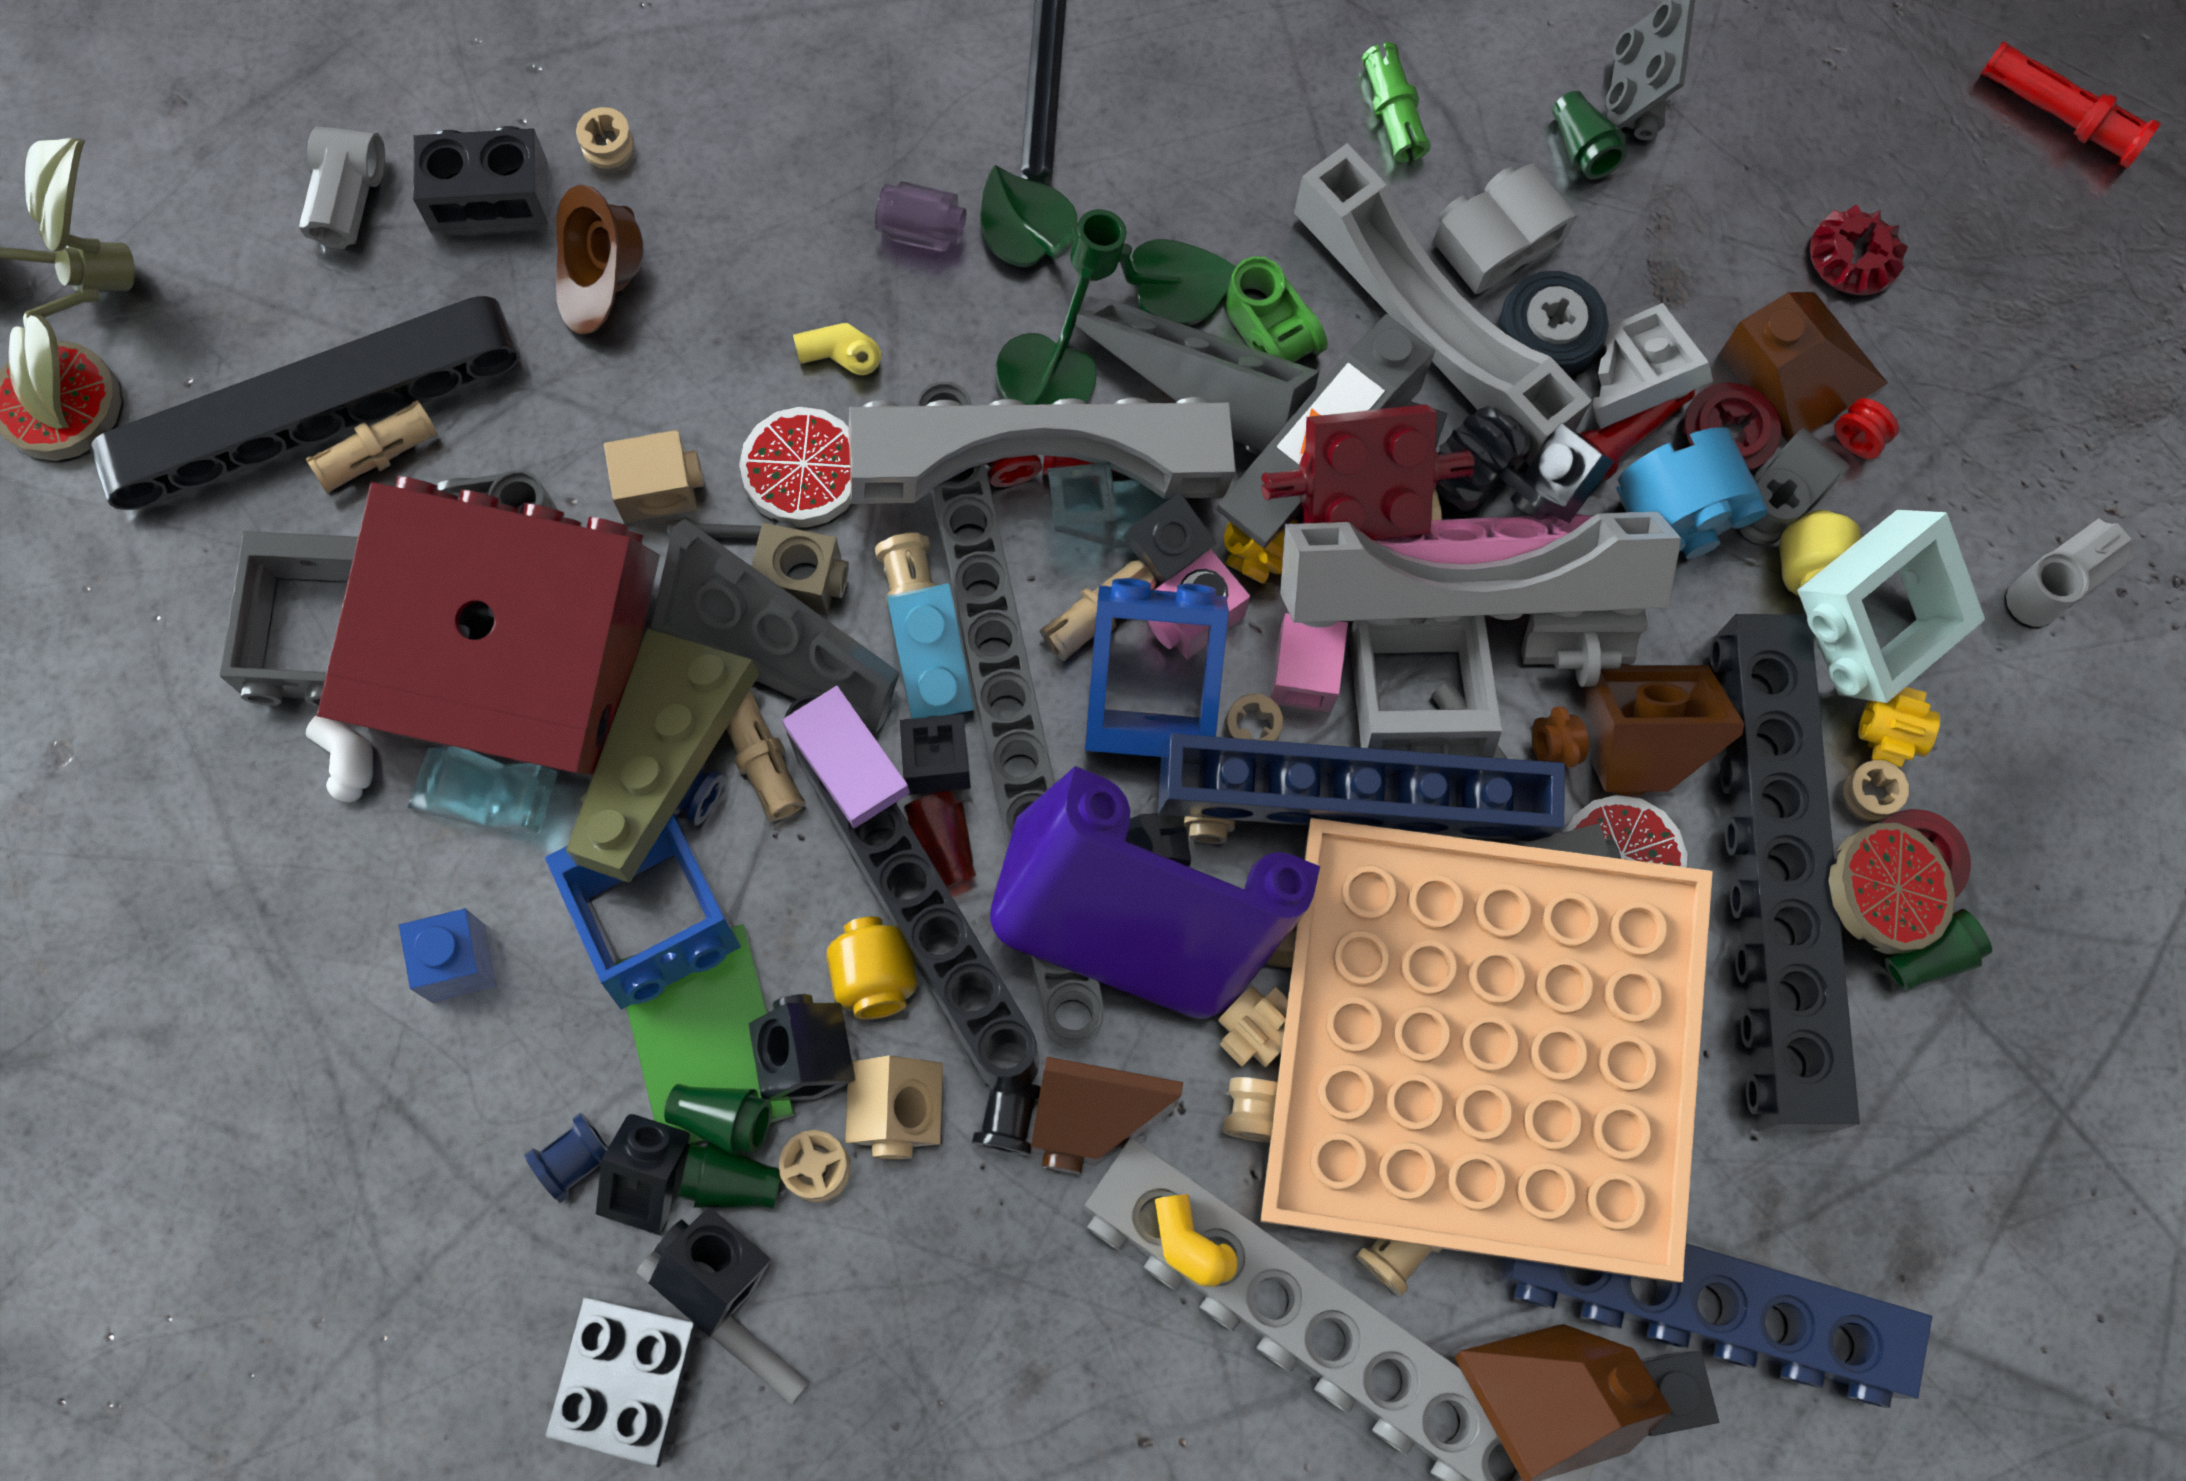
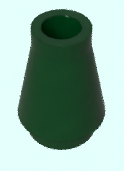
(1590, 138)
(1956, 952)
(723, 1116)
(725, 1180)

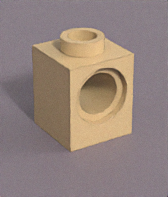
(653, 476)
(894, 1105)

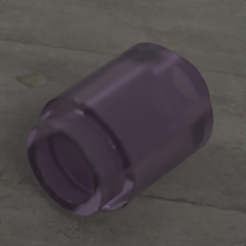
(920, 216)

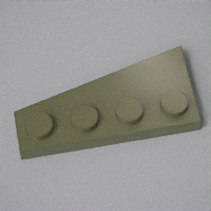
(657, 744)

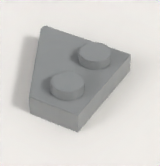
(1646, 365)

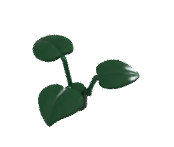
(1031, 219)

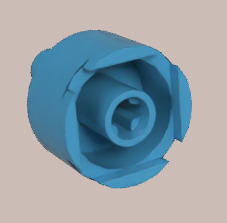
(1695, 489)

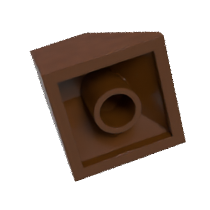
(1801, 362)
(1656, 725)
(1094, 1111)
(1563, 1398)

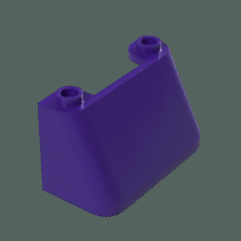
(1135, 917)

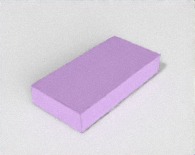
(845, 756)

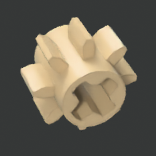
(1255, 1026)

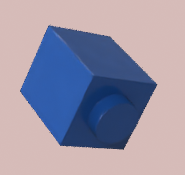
(447, 955)

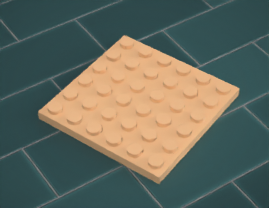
(1492, 1051)

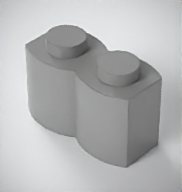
(1503, 227)

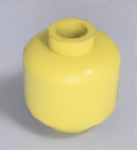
(1813, 544)

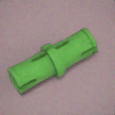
(1396, 102)

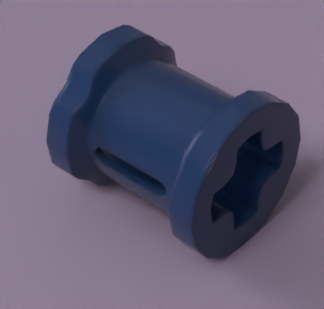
(568, 1157)

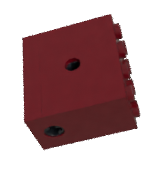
(488, 625)

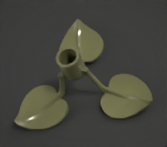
(83, 265)

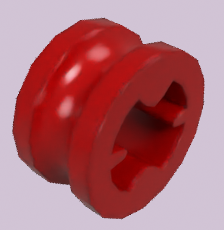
(1866, 428)
(1013, 470)

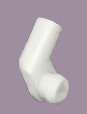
(349, 759)

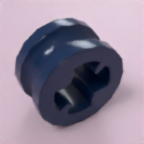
(701, 796)

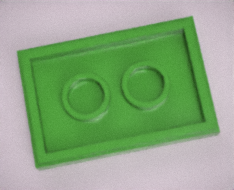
(701, 1032)

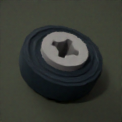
(1568, 301)

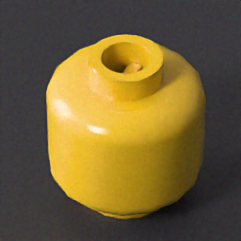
(871, 969)

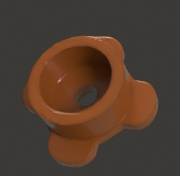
(1560, 738)

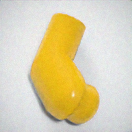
(1188, 1250)

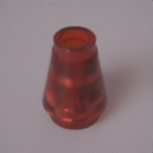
(944, 835)

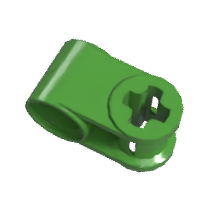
(1275, 324)

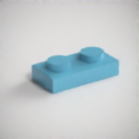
(930, 652)

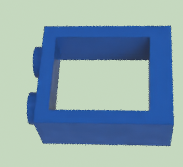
(1147, 732)
(653, 969)

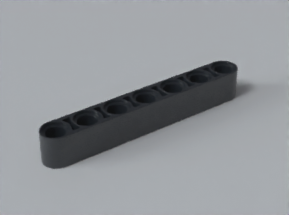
(303, 403)
(928, 915)

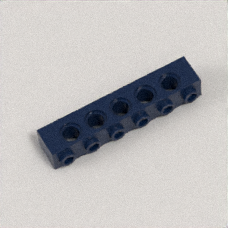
(1361, 787)
(1886, 1337)

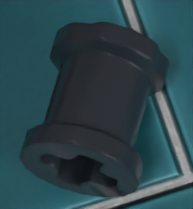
(1007, 1121)

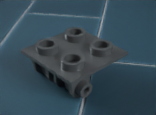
(1649, 68)

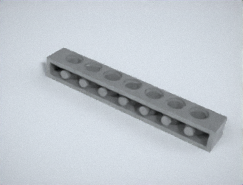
(1369, 1335)

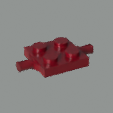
(1370, 471)

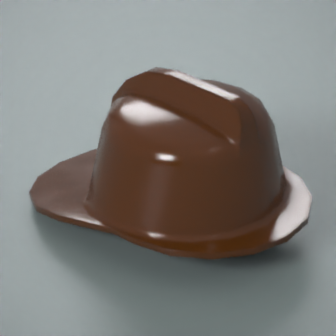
(595, 257)

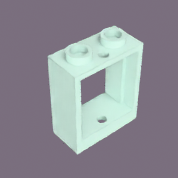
(1938, 588)

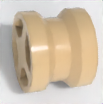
(1251, 1109)
(810, 1155)

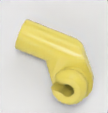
(842, 344)

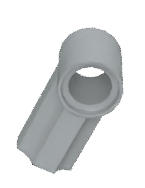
(341, 171)
(2069, 573)

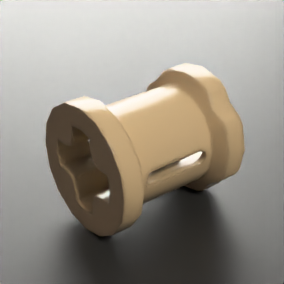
(905, 562)
(1394, 1262)

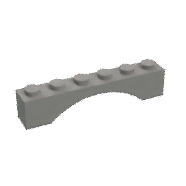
(1368, 235)
(1165, 446)
(1602, 565)

